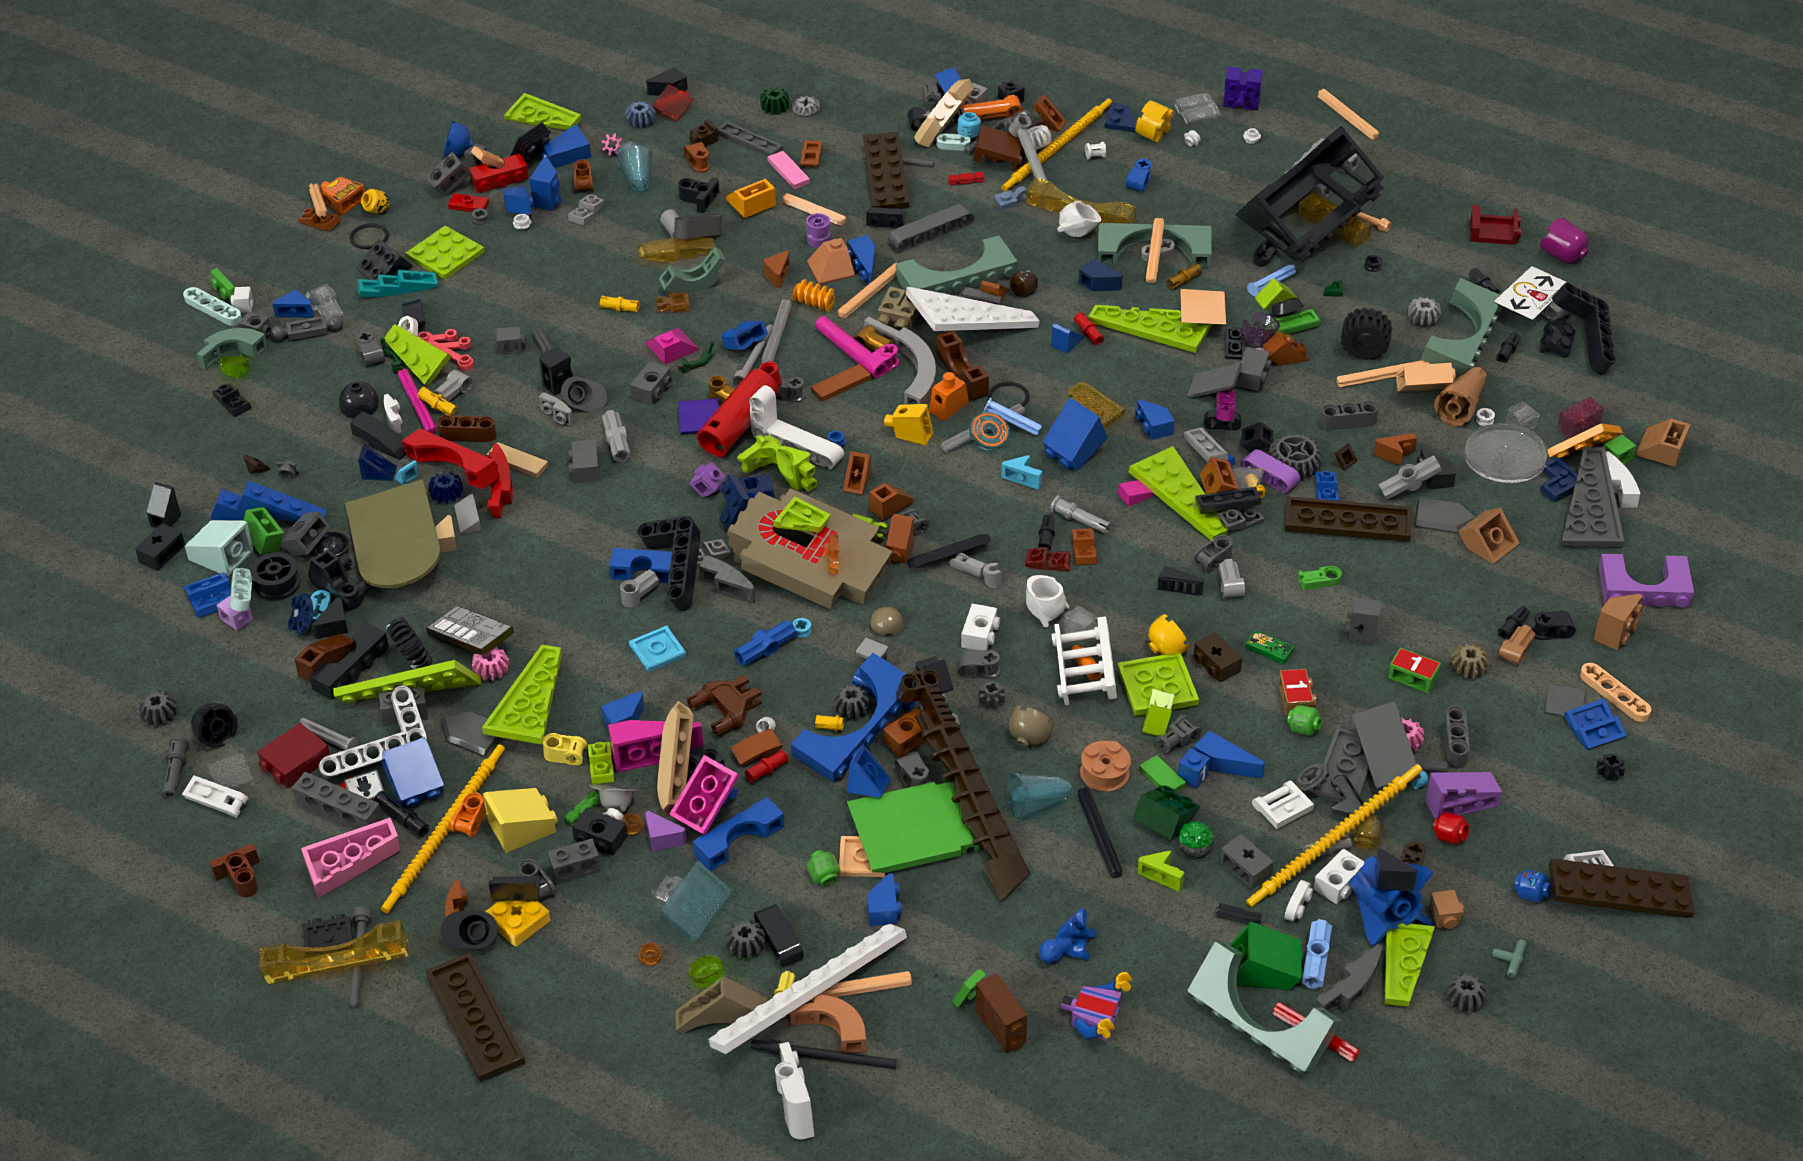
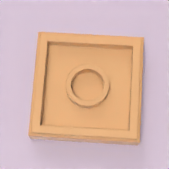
(854, 859)

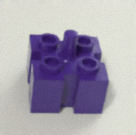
(1242, 88)

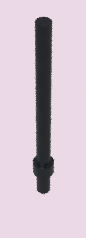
(773, 1048)

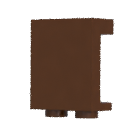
(998, 145)

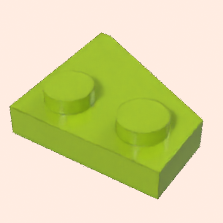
(802, 517)

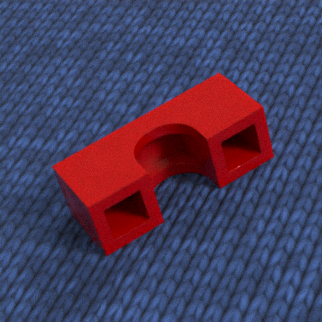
(485, 178)

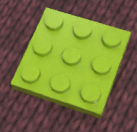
(445, 252)
(1160, 673)

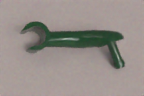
(706, 356)
(397, 364)

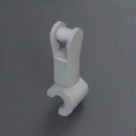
(990, 572)

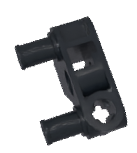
(329, 574)

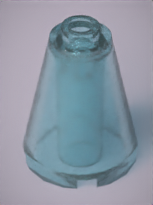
(636, 164)
(1035, 792)

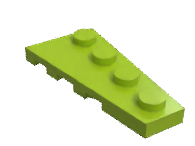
(417, 354)
(1404, 960)

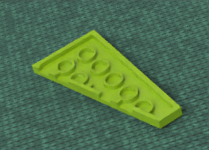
(1156, 325)
(1176, 486)
(431, 678)
(527, 704)

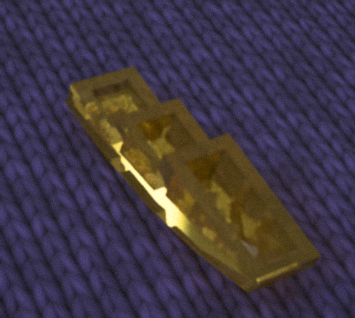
(672, 248)

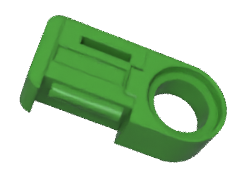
(1318, 578)

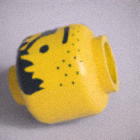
(375, 201)

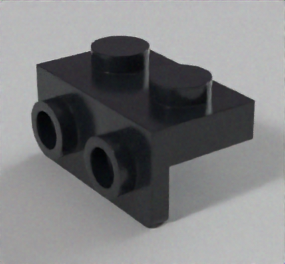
(1558, 337)

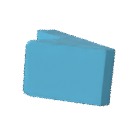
(1019, 471)

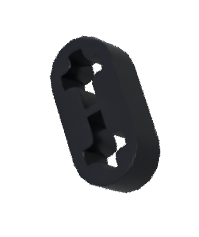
(1261, 251)
(1219, 424)

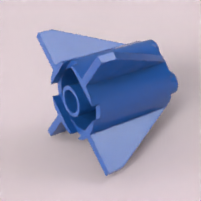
(1387, 908)

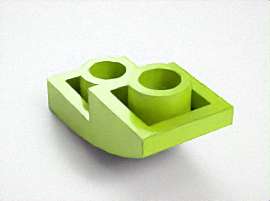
(600, 762)

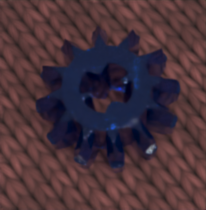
(445, 487)

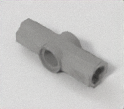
(616, 436)
(1410, 477)

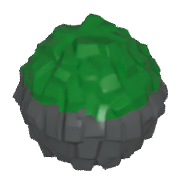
(1196, 839)

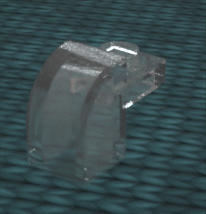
(324, 300)

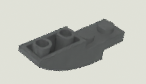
(1356, 981)

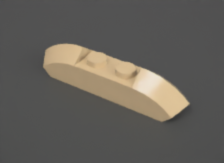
(944, 112)
(674, 756)

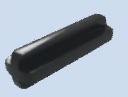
(1237, 914)

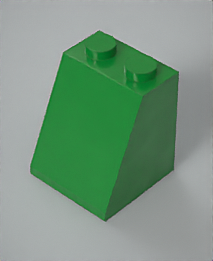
(1268, 958)

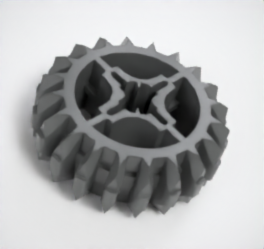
(1298, 453)

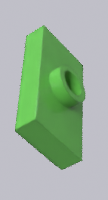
(968, 989)

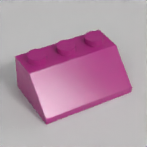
(704, 794)

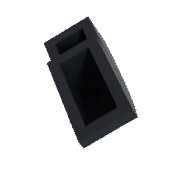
(378, 435)

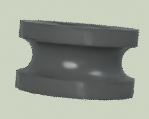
(480, 216)

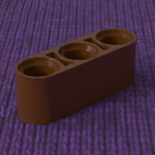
(467, 428)

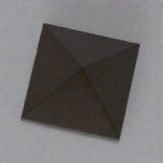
(1345, 457)
(255, 465)

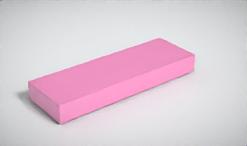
(788, 170)

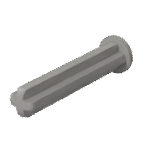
(329, 735)

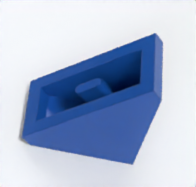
(293, 306)
(1064, 338)

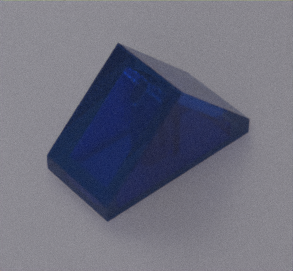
(375, 466)

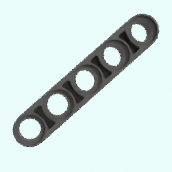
(930, 227)

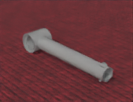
(1019, 129)

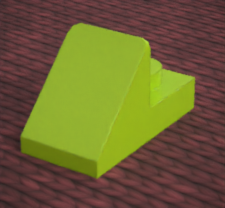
(1158, 713)
(1158, 869)

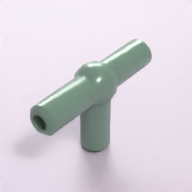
(1514, 958)

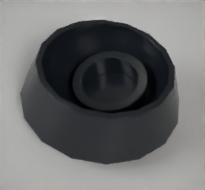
(1286, 307)
(335, 542)

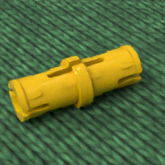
(619, 304)
(436, 401)

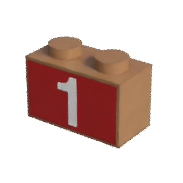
(1296, 689)

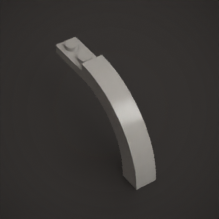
(919, 354)

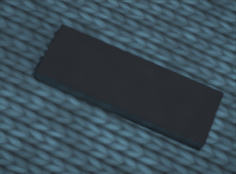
(1228, 500)

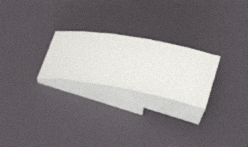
(1623, 483)

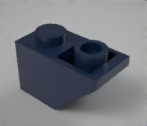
(1099, 277)

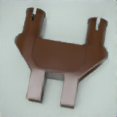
(730, 698)

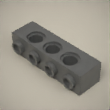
(336, 802)

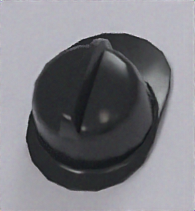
(469, 929)

